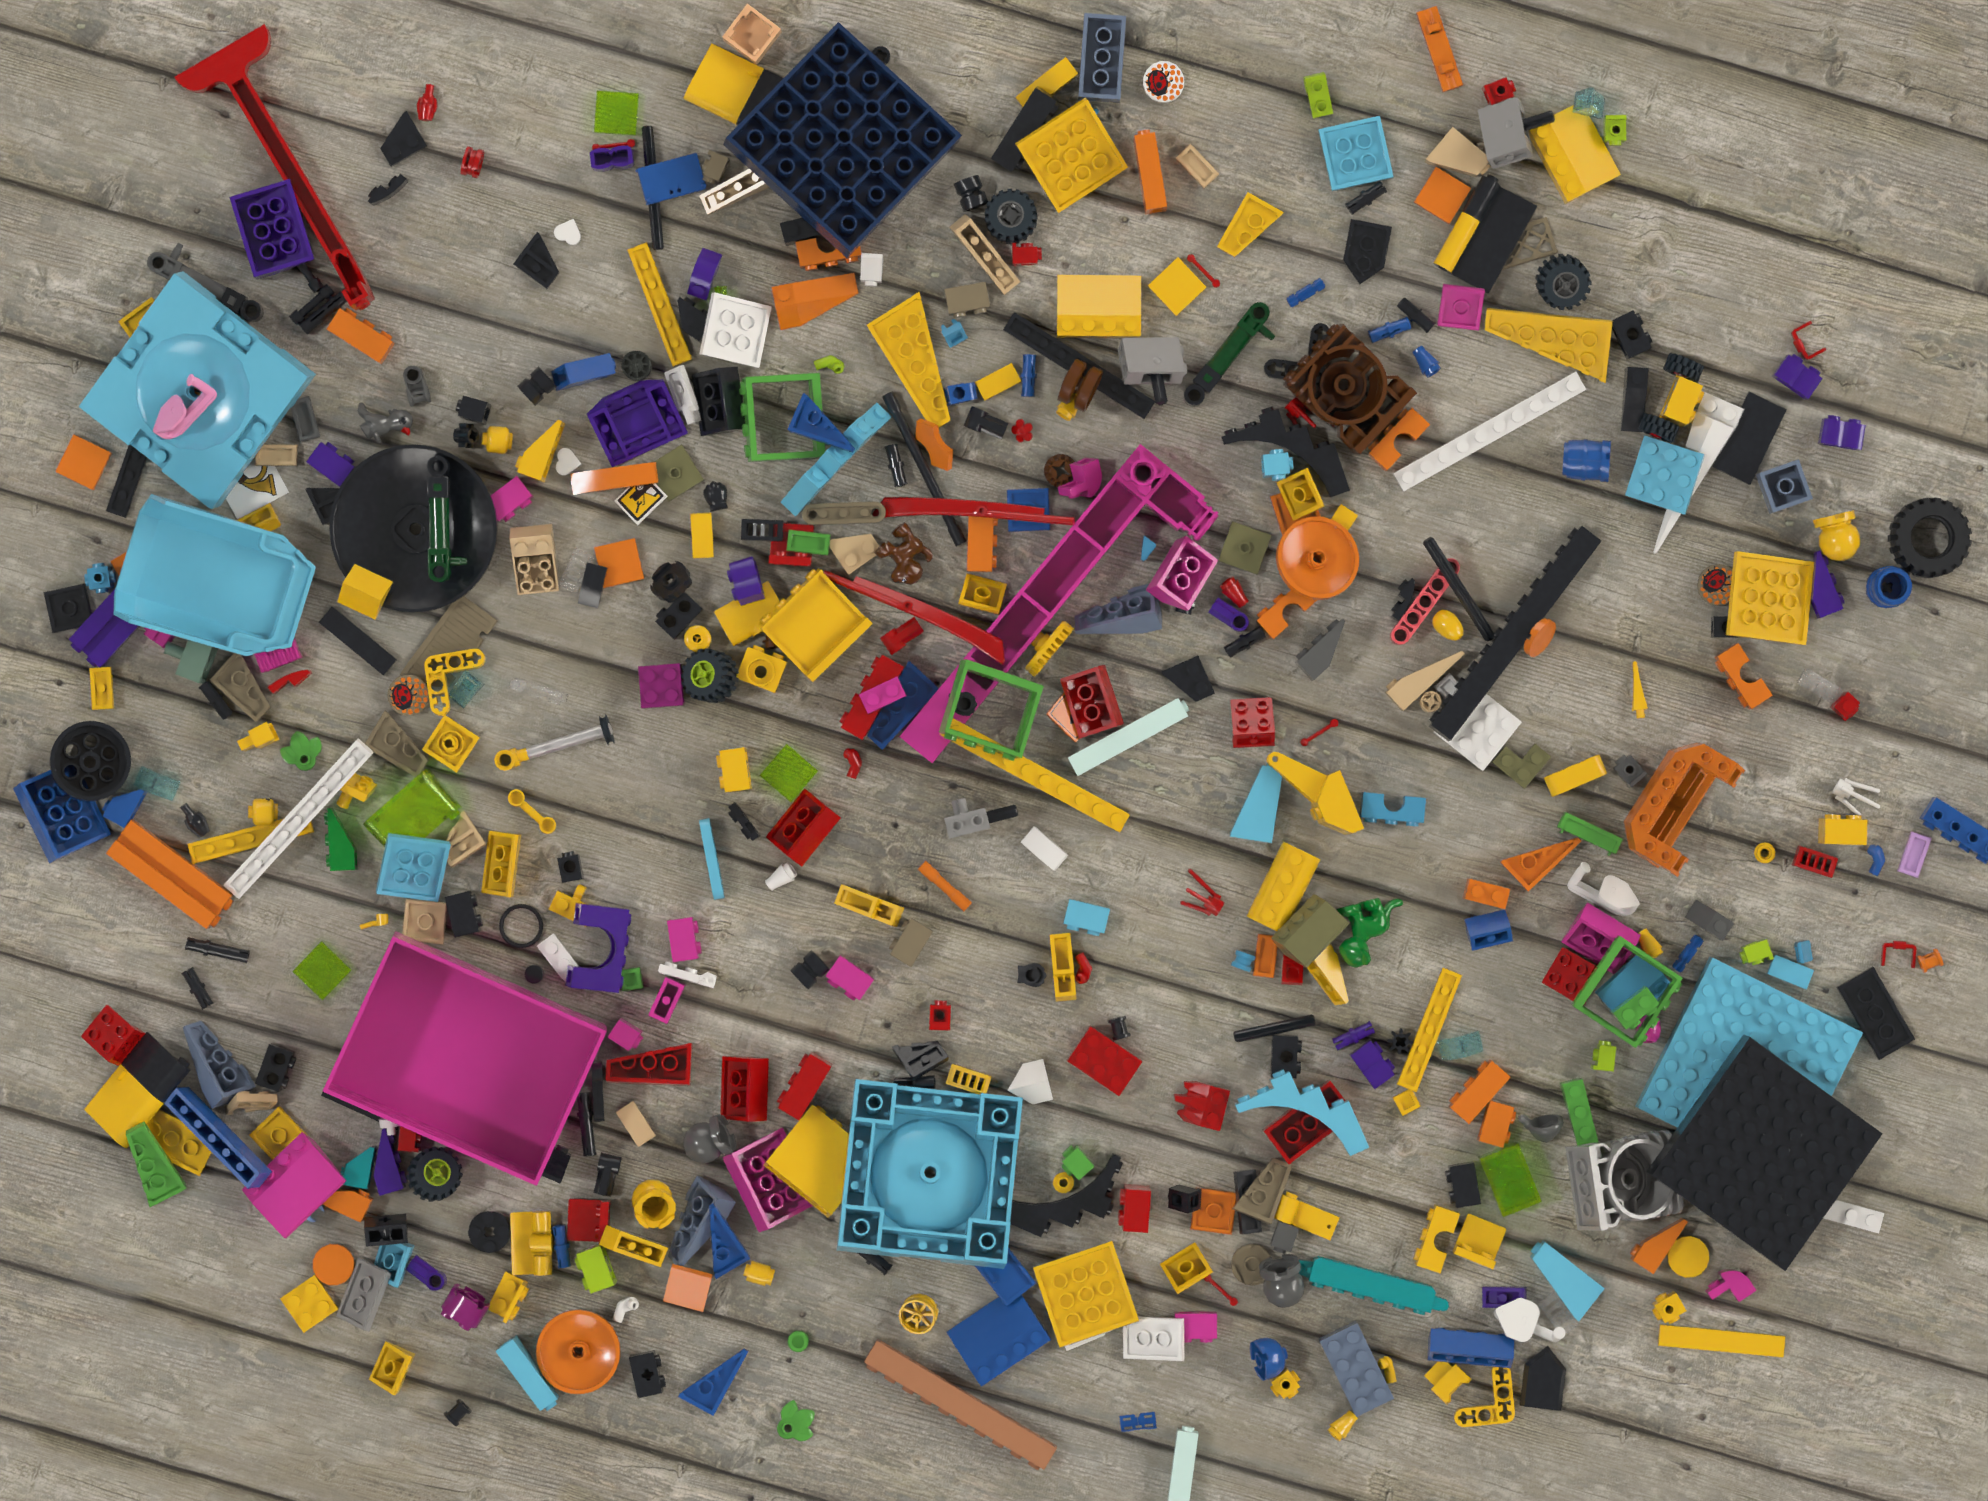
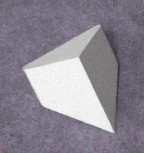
(1032, 1083)

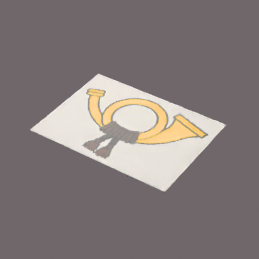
(255, 489)

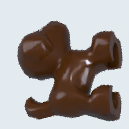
(907, 569)

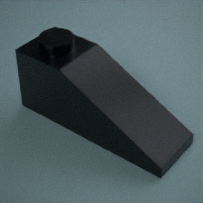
(1634, 398)
(557, 1164)

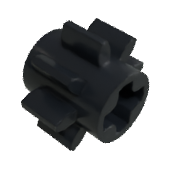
(465, 435)
(1405, 1041)

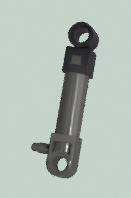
(230, 298)

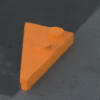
(1534, 865)

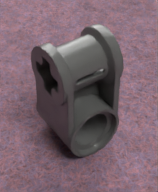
(416, 387)

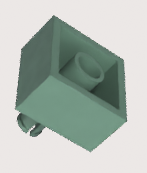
(195, 660)

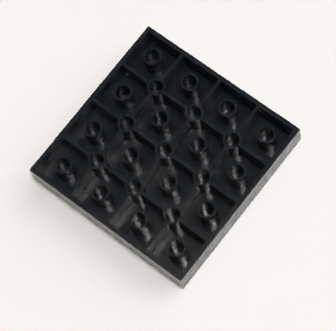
(1764, 1152)

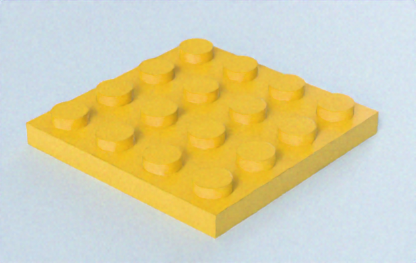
(1071, 155)
(1770, 598)
(1085, 1294)

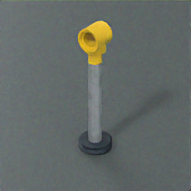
(518, 756)

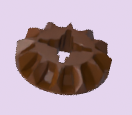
(1051, 474)

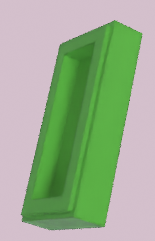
(808, 542)

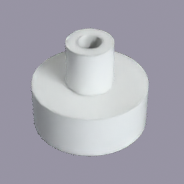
(390, 1126)

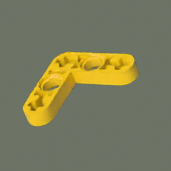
(440, 674)
(1494, 1409)

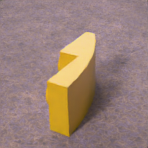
(701, 535)

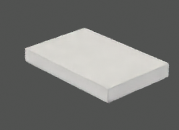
(1154, 1339)

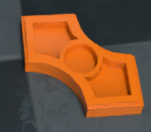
(929, 436)

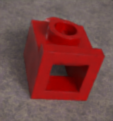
(1491, 94)
(1026, 254)
(1845, 706)
(936, 1023)
(408, 1140)

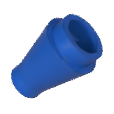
(1426, 362)

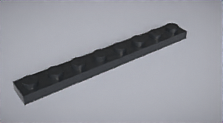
(1065, 356)

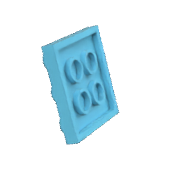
(1355, 153)
(1664, 475)
(413, 867)

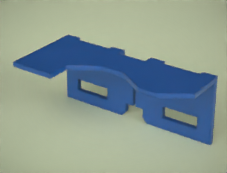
(1141, 1420)

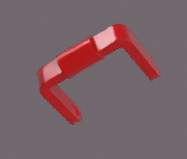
(1799, 345)
(1899, 945)

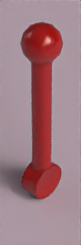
(631, 143)
(1215, 282)
(1333, 723)
(1232, 1300)

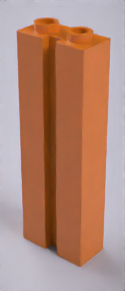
(170, 874)

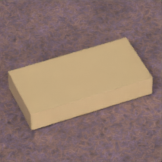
(1197, 166)
(277, 455)
(635, 1123)

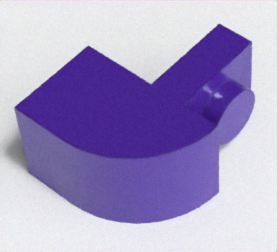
(704, 273)

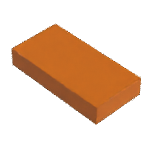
(1265, 956)

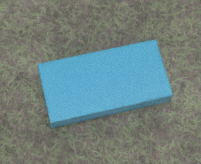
(1790, 972)

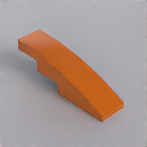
(614, 478)

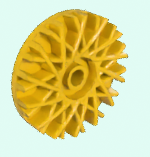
(1046, 646)

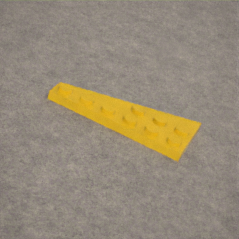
(1565, 339)
(909, 349)

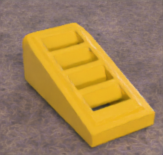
(987, 1078)

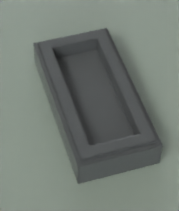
(305, 419)

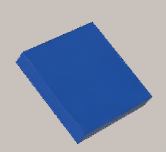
(1029, 497)

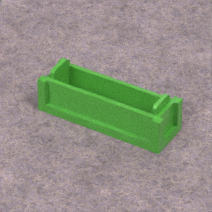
(1589, 833)

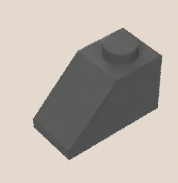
(1709, 920)

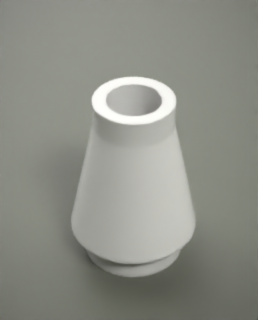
(783, 874)

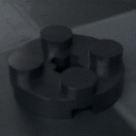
(680, 581)
(477, 1233)

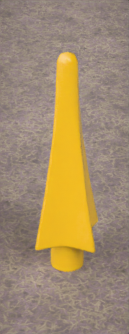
(1639, 703)

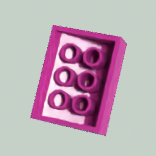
(297, 1186)
(764, 1194)

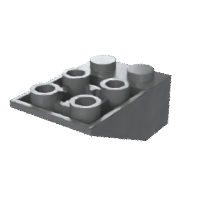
(1319, 656)

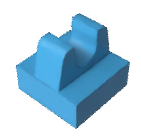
(954, 333)

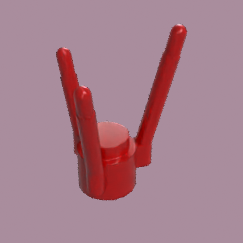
(1297, 409)
(1212, 904)

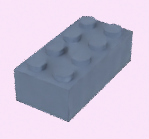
(1102, 57)
(1356, 1368)

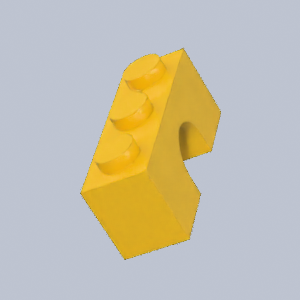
(1439, 1220)

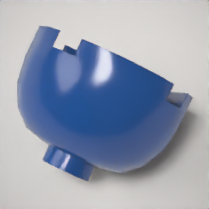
(1269, 1357)

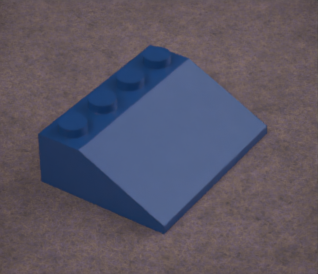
(57, 819)
(998, 1337)

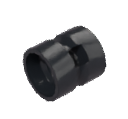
(971, 193)
(536, 386)
(809, 969)

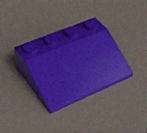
(272, 229)

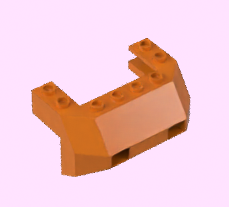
(1672, 799)

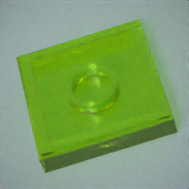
(616, 113)
(788, 773)
(322, 970)

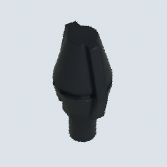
(195, 821)

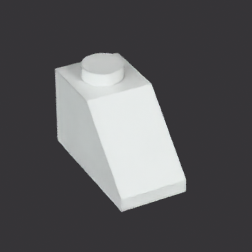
(871, 269)

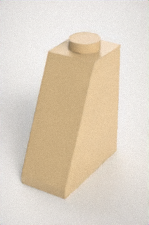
(1458, 155)

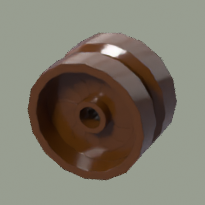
(1082, 386)

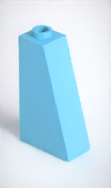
(1259, 810)
(1568, 1281)
(527, 1373)

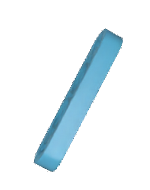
(711, 859)

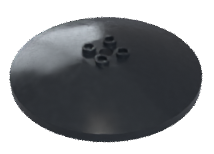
(375, 518)

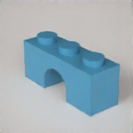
(1411, 811)

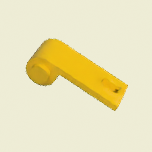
(1306, 1216)

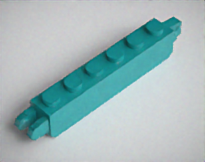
(1373, 1284)

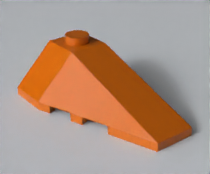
(806, 300)

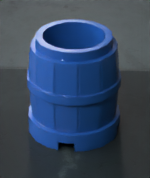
(1586, 460)
(1900, 587)

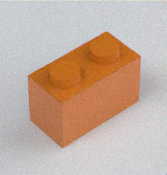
(1486, 893)
(1496, 1123)

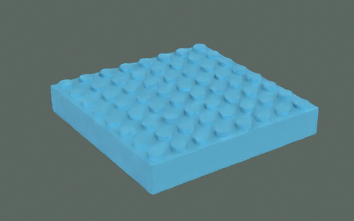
(1714, 1020)

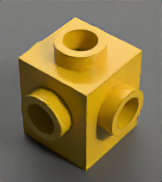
(1676, 1307)
(1288, 1376)

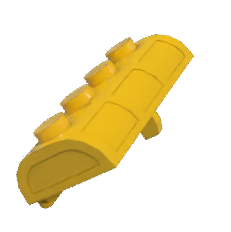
(1283, 887)

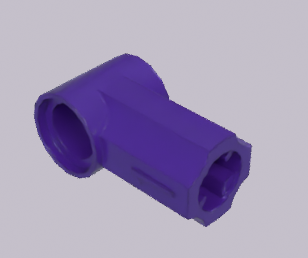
(1227, 614)
(425, 1272)

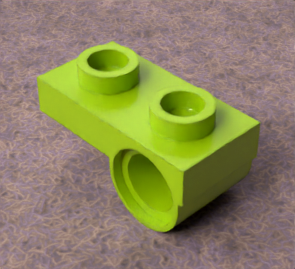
(1318, 94)

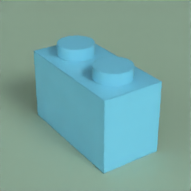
(1086, 916)

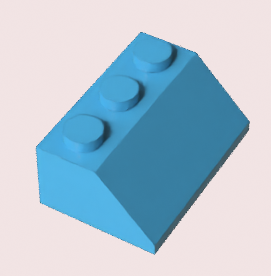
(1629, 980)

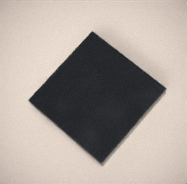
(67, 607)

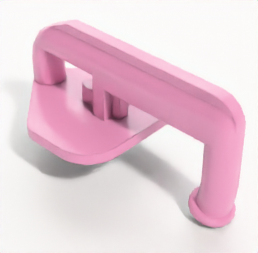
(173, 415)

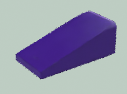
(1499, 1295)

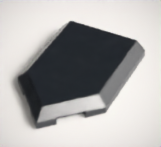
(1366, 248)
(1543, 1381)

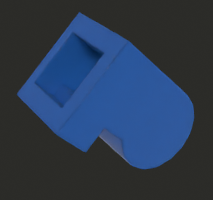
(960, 393)

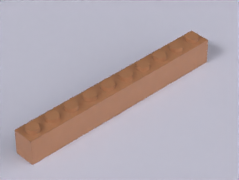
(960, 1404)

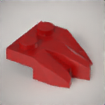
(1203, 1104)

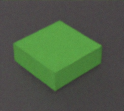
(632, 979)

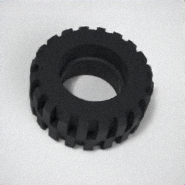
(1957, 530)

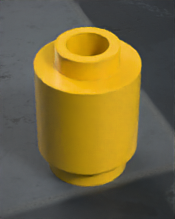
(759, 1273)

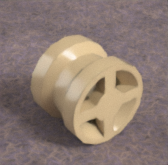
(1431, 703)

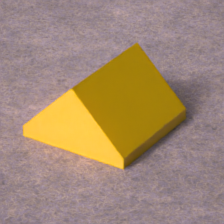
(1300, 494)
(364, 591)
(982, 594)
(1186, 1268)
(391, 1367)

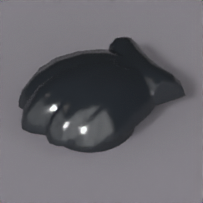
(716, 496)
(966, 704)
(1031, 974)

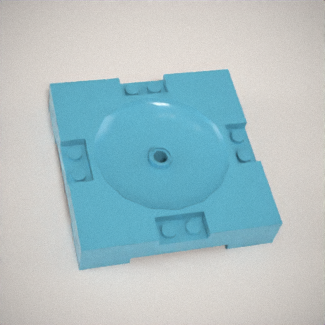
(199, 336)
(945, 1218)

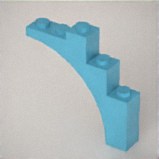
(834, 459)
(1284, 1093)

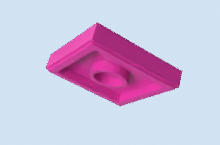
(1461, 307)

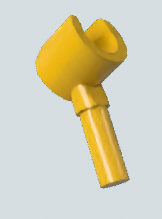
(381, 919)

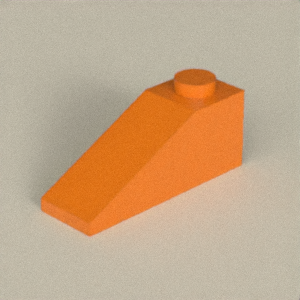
(350, 1203)
(1654, 1248)

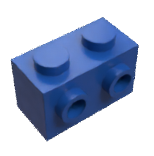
(1484, 930)

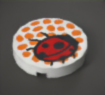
(1163, 82)

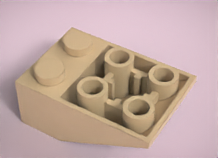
(534, 559)

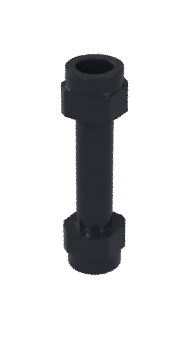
(314, 283)
(298, 316)

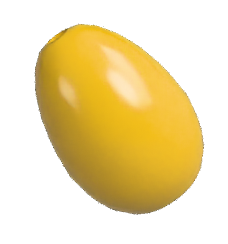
(1448, 625)

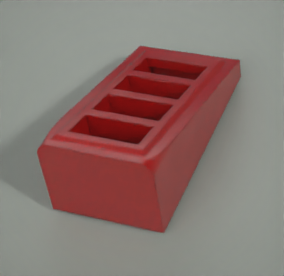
(1799, 856)

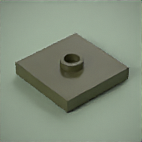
(677, 473)
(1244, 548)

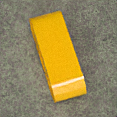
(1575, 775)

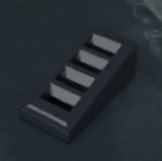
(745, 528)

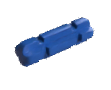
(1305, 292)
(1687, 953)

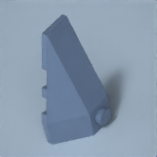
(1130, 614)
(216, 1069)
(696, 1220)

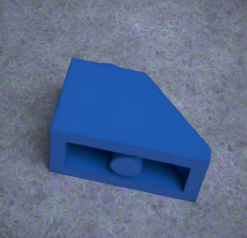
(123, 807)

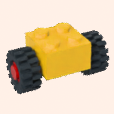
(1680, 402)

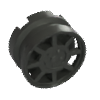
(636, 365)

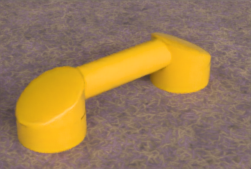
(516, 799)

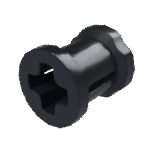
(1119, 1028)
(457, 1412)

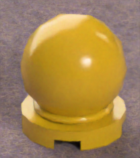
(1838, 537)
(653, 1204)

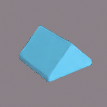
(395, 1260)

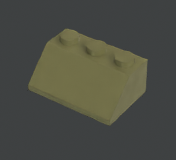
(1309, 931)

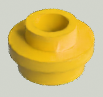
(1771, 852)
(1063, 1175)

